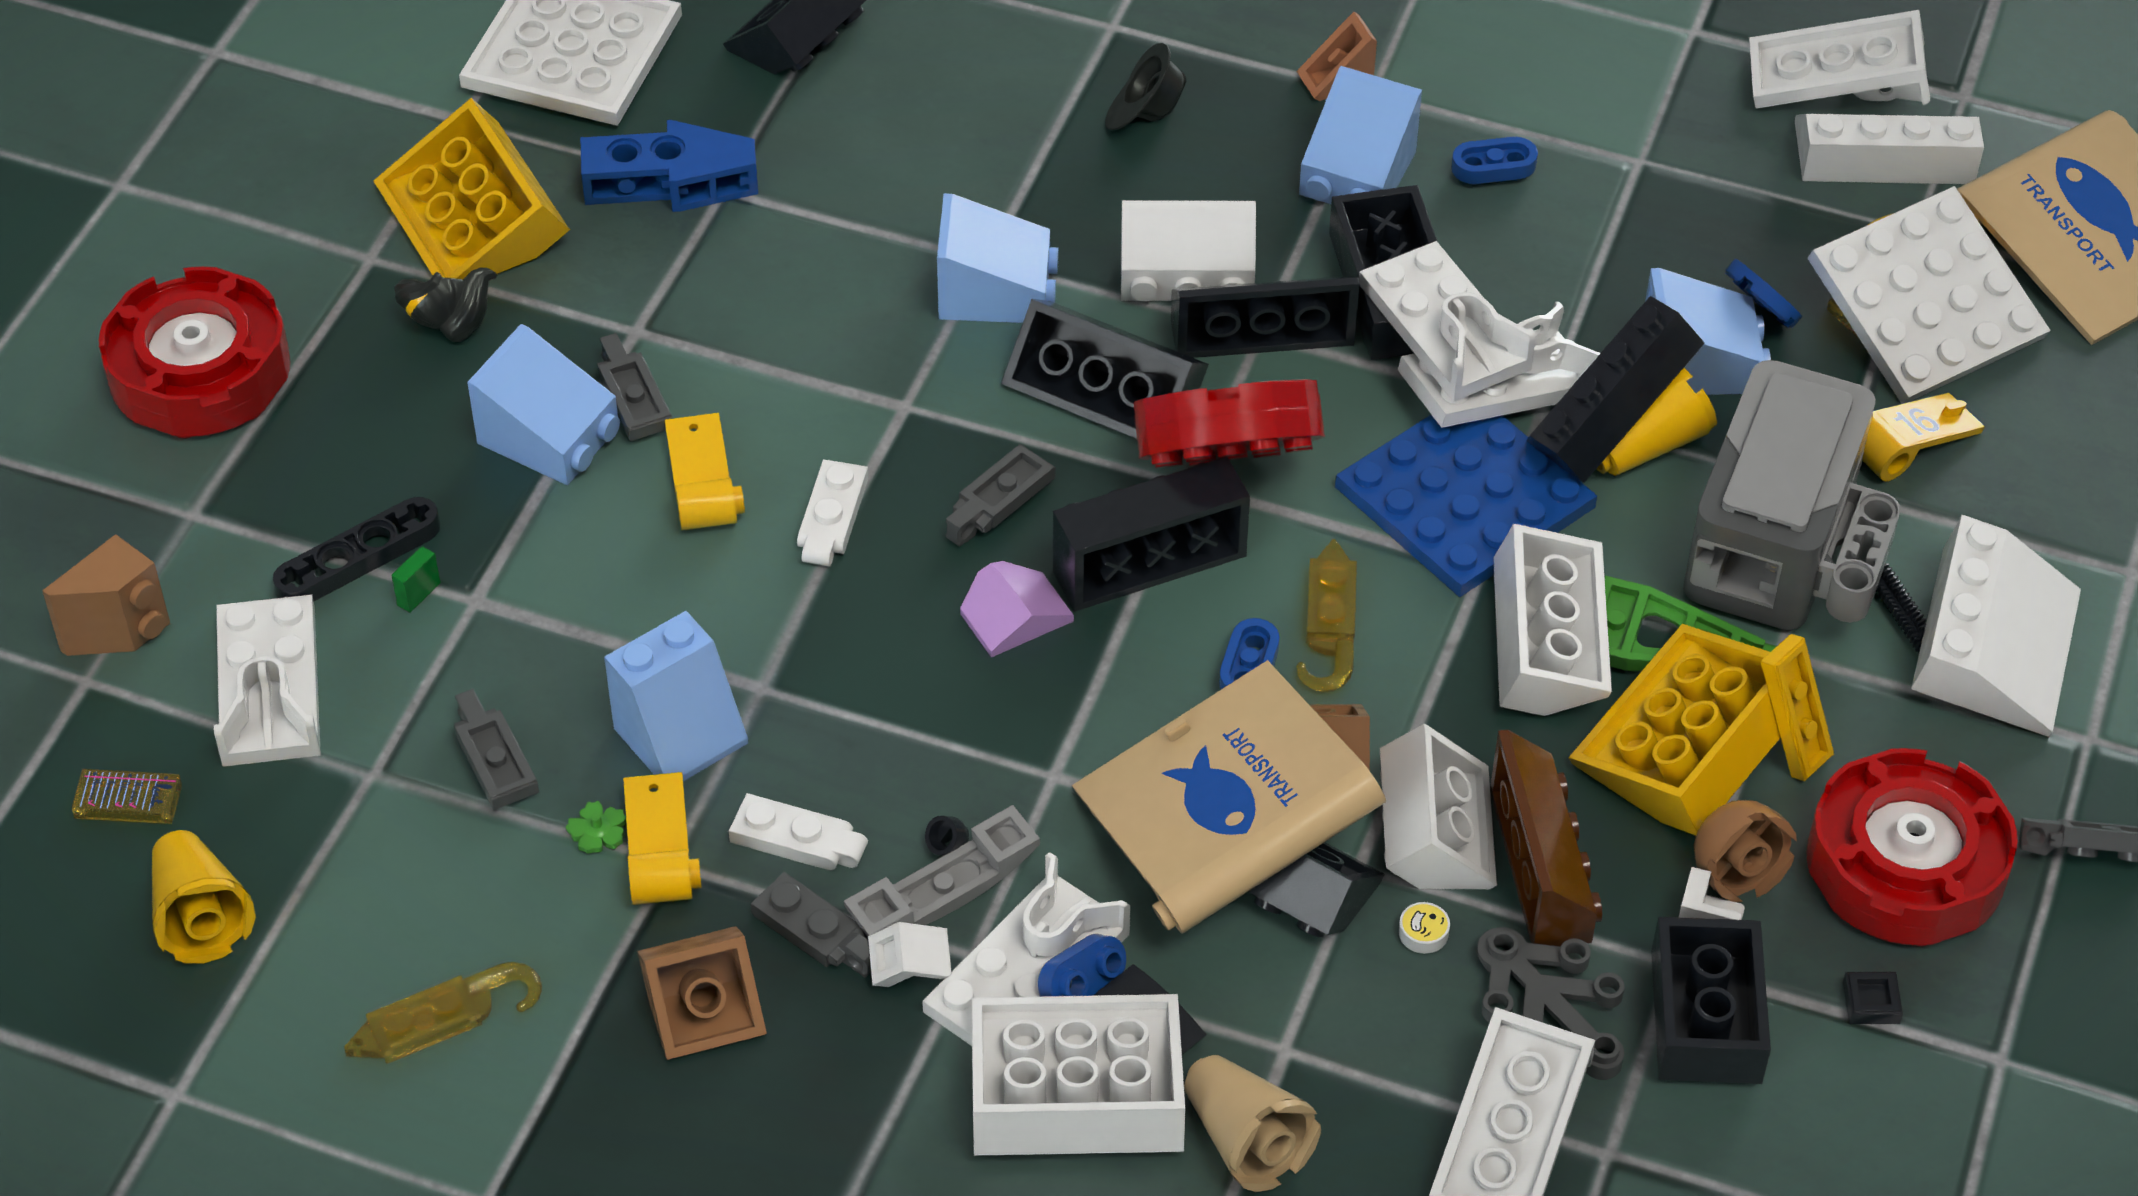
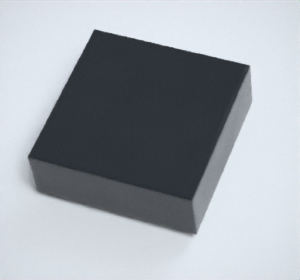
(1872, 998)

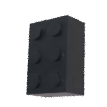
(1710, 1000)

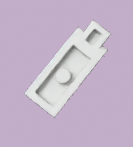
(831, 511)
(796, 834)

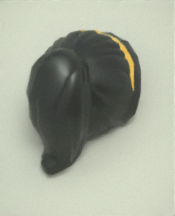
(447, 303)

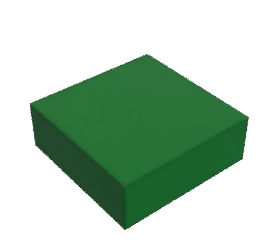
(416, 579)

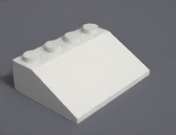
(1997, 628)
(1077, 1075)

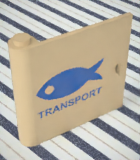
(2072, 220)
(1229, 795)

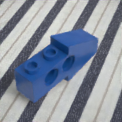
(681, 165)

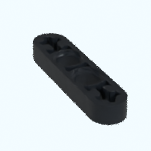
(353, 547)

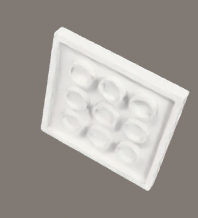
(571, 53)
(1928, 294)

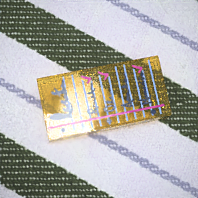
(126, 796)

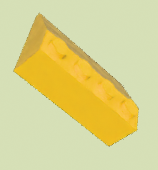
(470, 198)
(1685, 729)

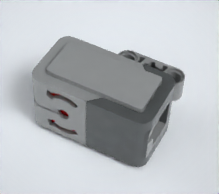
(1787, 500)

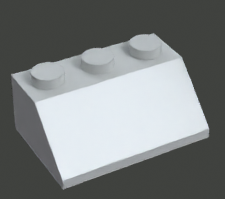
(1185, 246)
(1436, 813)

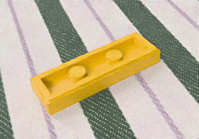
(1797, 707)

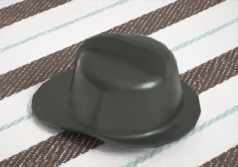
(1150, 91)

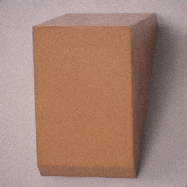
(1348, 46)

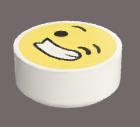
(1424, 927)

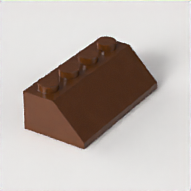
(1542, 843)

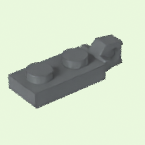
(636, 392)
(998, 493)
(493, 752)
(2080, 837)
(813, 924)

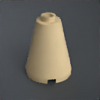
(1251, 1122)

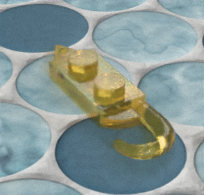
(1331, 616)
(438, 1013)

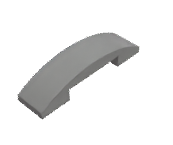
(950, 881)

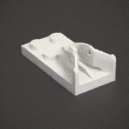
(1842, 60)
(1448, 321)
(1554, 371)
(267, 681)
(1017, 949)
(1514, 1109)

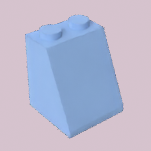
(1361, 137)
(991, 263)
(1723, 322)
(541, 407)
(674, 699)

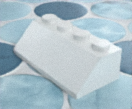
(1889, 148)
(1550, 621)

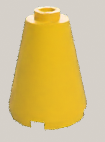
(1669, 423)
(196, 900)

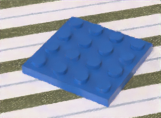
(1460, 491)

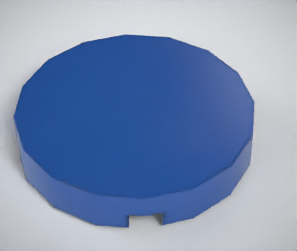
(1763, 293)

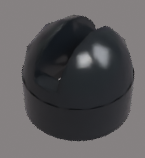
(942, 830)

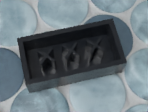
(1371, 230)
(1150, 533)

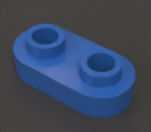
(1494, 160)
(1240, 655)
(1087, 963)

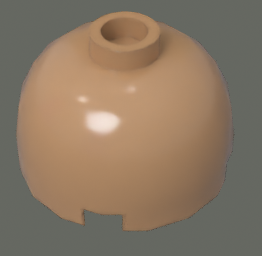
(1744, 848)

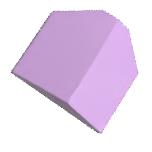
(1012, 606)

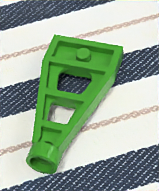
(1631, 602)

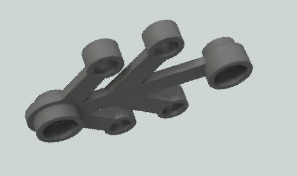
(1550, 991)

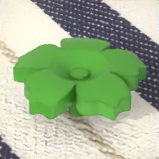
(597, 828)

